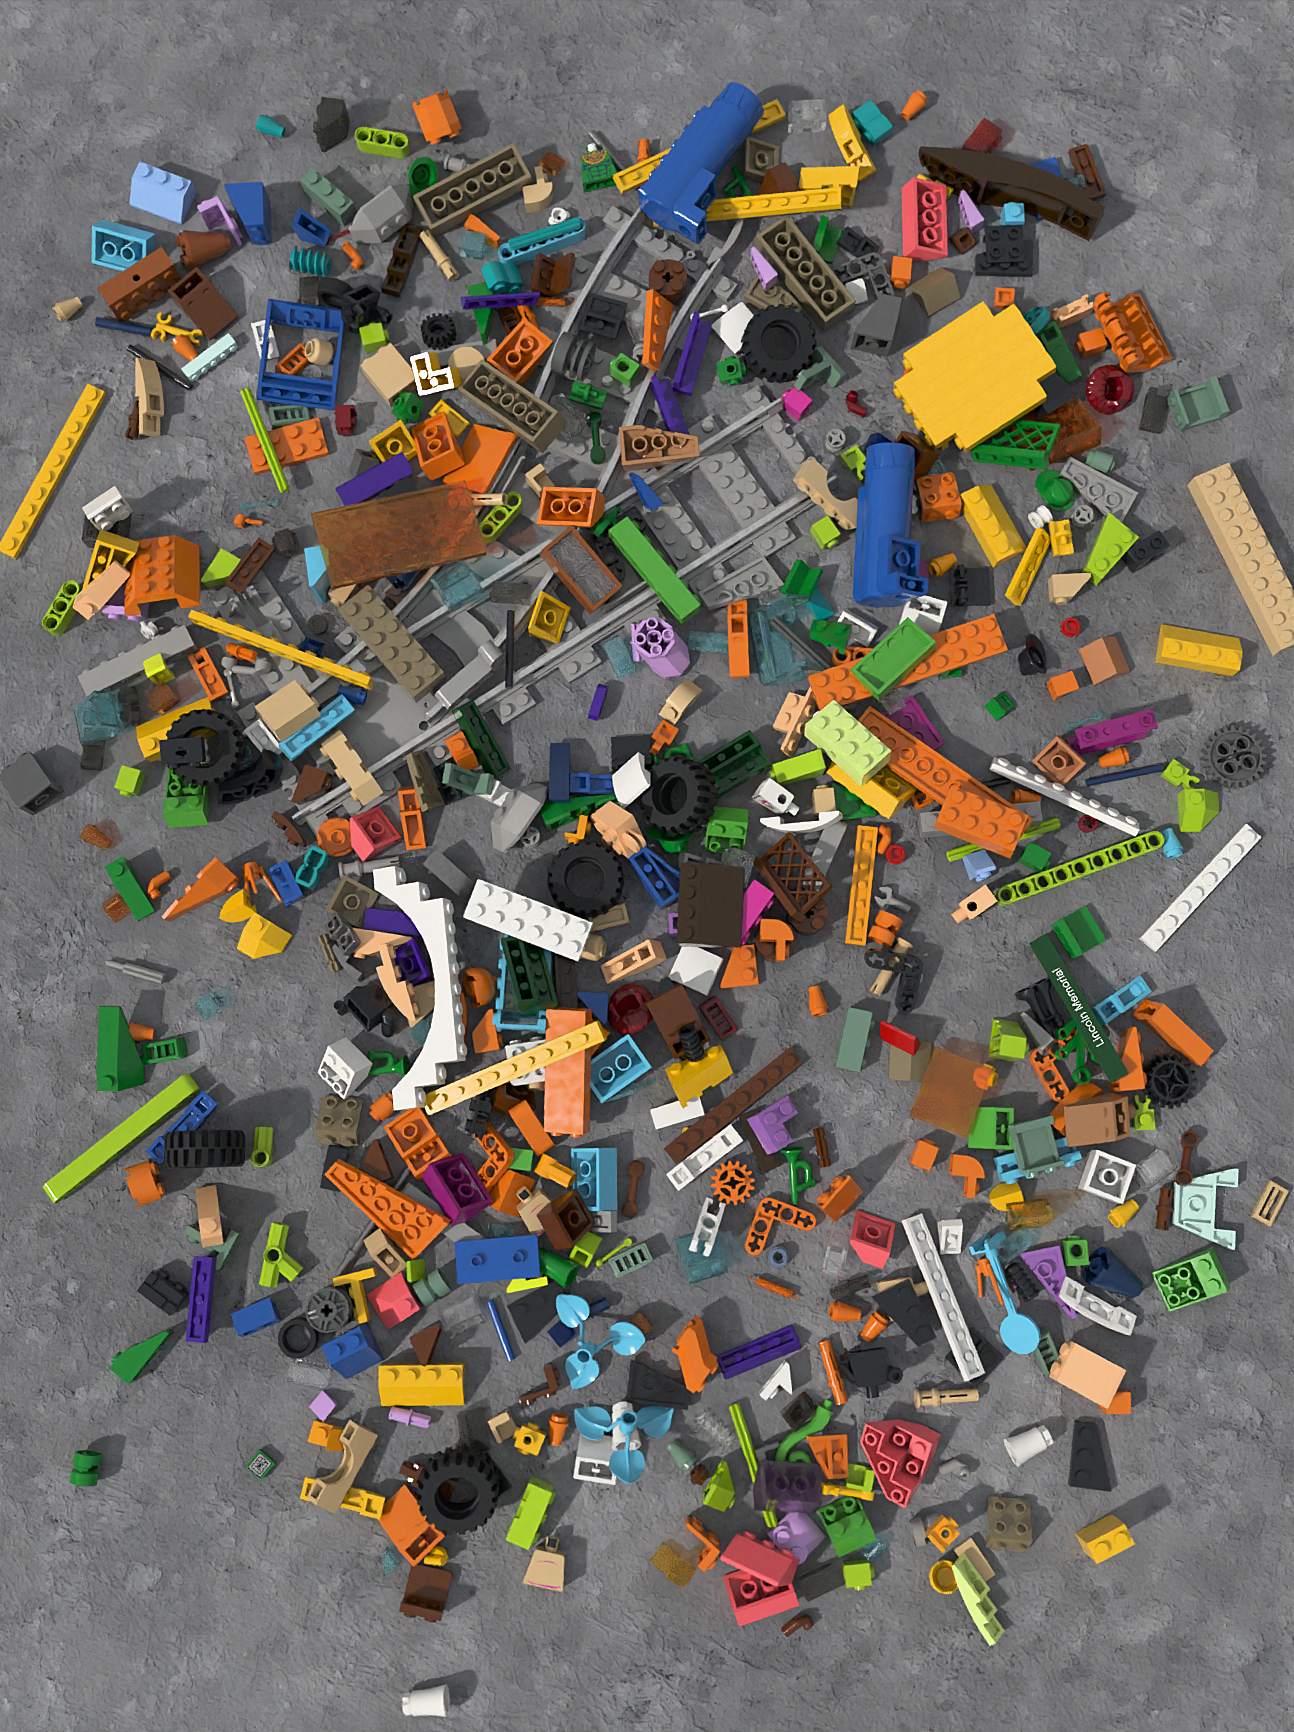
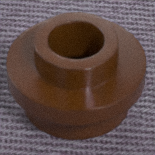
(698, 1474)

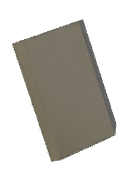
(759, 157)
(351, 901)
(909, 1067)

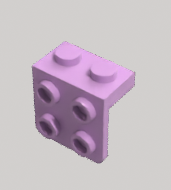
(217, 213)
(116, 607)

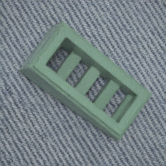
(287, 409)
(646, 1252)
(1046, 1339)

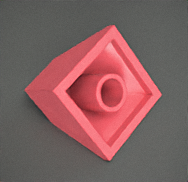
(372, 833)
(872, 1238)
(394, 1301)

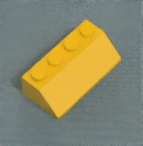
(991, 524)
(1199, 650)
(152, 731)
(884, 791)
(422, 1386)

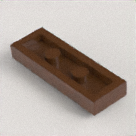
(1085, 165)
(249, 566)

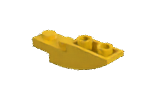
(850, 142)

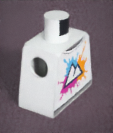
(768, 794)

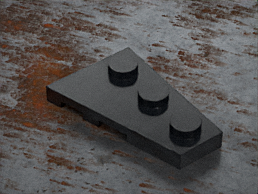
(1010, 269)
(535, 1309)
(907, 1312)
(655, 1389)
(1087, 1459)

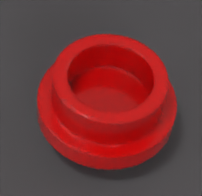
(1070, 627)
(895, 854)

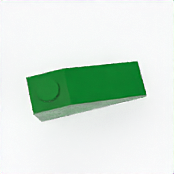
(483, 316)
(130, 888)
(133, 1361)

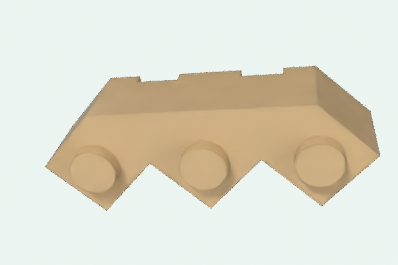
(350, 767)

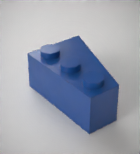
(656, 876)

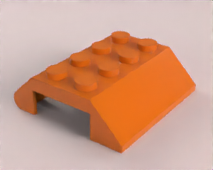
(1131, 332)
(162, 571)

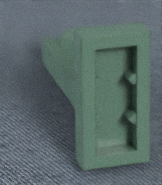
(822, 367)
(467, 781)
(225, 1249)

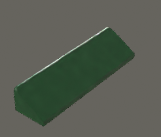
(480, 739)

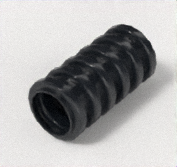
(691, 1043)
(1021, 1281)

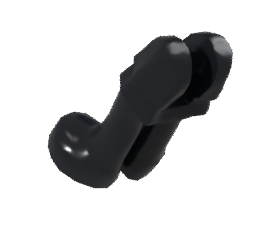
(1043, 989)

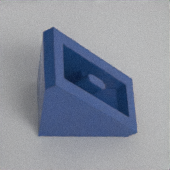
(310, 229)
(598, 1003)

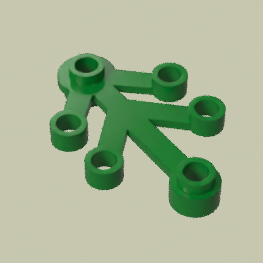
(1080, 1043)

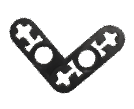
(598, 545)
(906, 973)

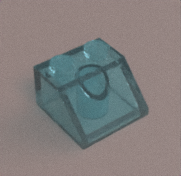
(457, 585)
(98, 717)
(695, 1264)

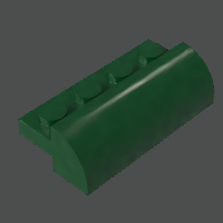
(736, 762)
(529, 976)

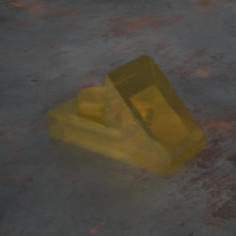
(672, 1565)

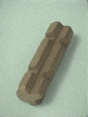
(329, 953)

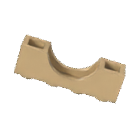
(813, 480)
(330, 1490)

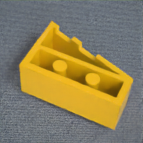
(107, 550)
(691, 1078)

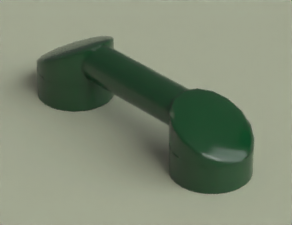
(597, 452)

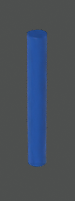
(500, 1330)

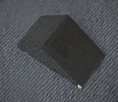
(798, 1411)

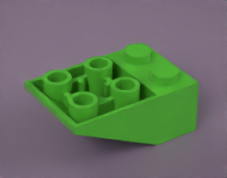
(185, 802)
(1191, 1279)

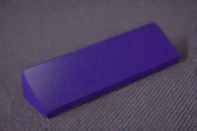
(499, 300)
(374, 480)
(389, 921)
(758, 1352)

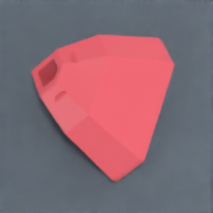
(899, 1456)

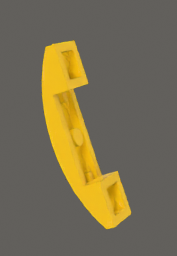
(355, 1499)

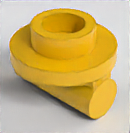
(436, 1556)

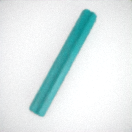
(544, 233)

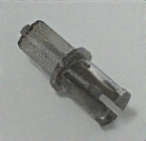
(850, 1287)

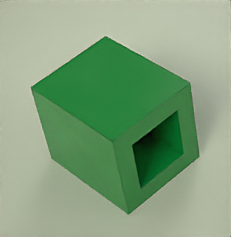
(1035, 857)

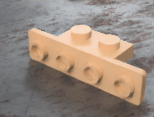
(793, 717)

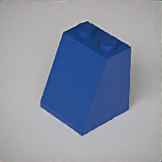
(253, 209)
(353, 1351)

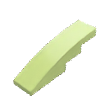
(978, 1603)

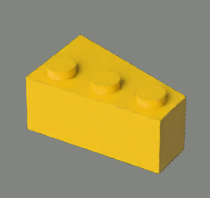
(831, 177)

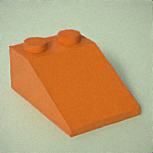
(520, 352)
(437, 446)

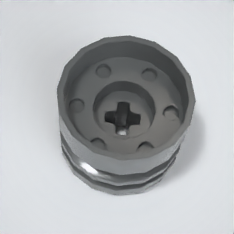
(569, 355)
(338, 1300)

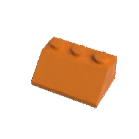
(570, 506)

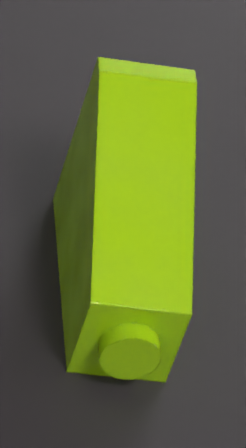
(798, 768)

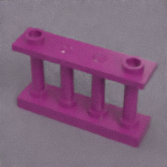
(1112, 732)

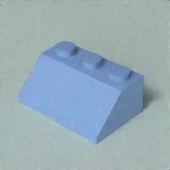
(161, 193)

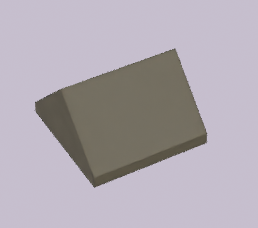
(935, 291)

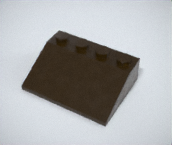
(710, 905)

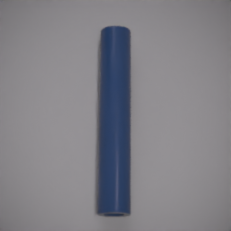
(123, 326)

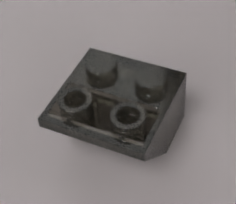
(331, 123)

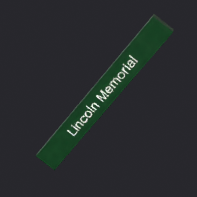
(1079, 1009)

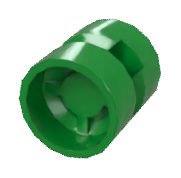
(85, 1468)

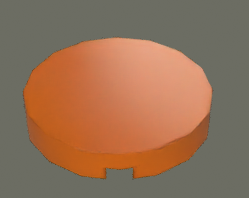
(335, 836)

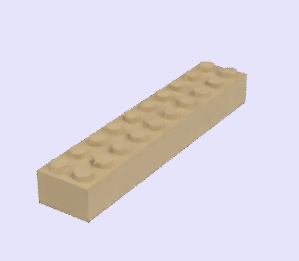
(1247, 554)

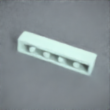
(209, 357)

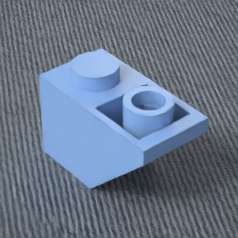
(978, 865)

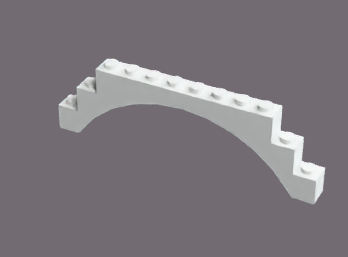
(446, 1033)

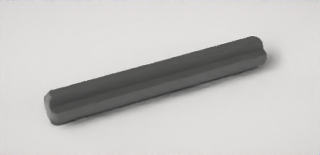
(799, 643)

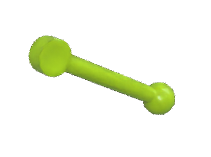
(627, 1242)

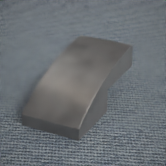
(344, 961)

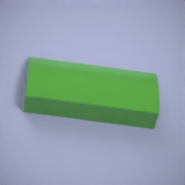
(893, 658)

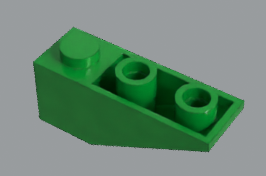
(1060, 352)

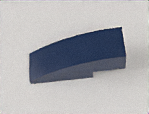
(559, 772)

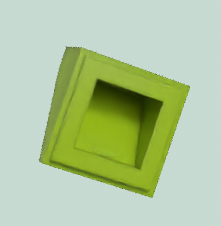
(415, 1270)

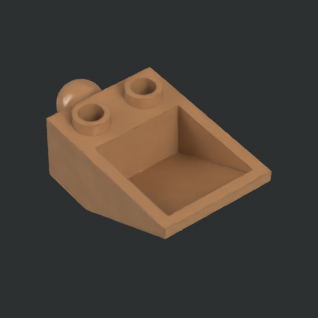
(1098, 1119)

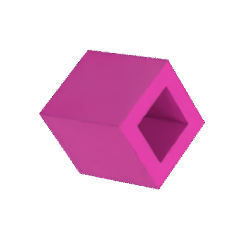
(796, 403)

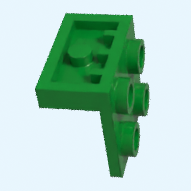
(1078, 932)

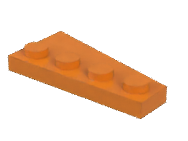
(657, 322)

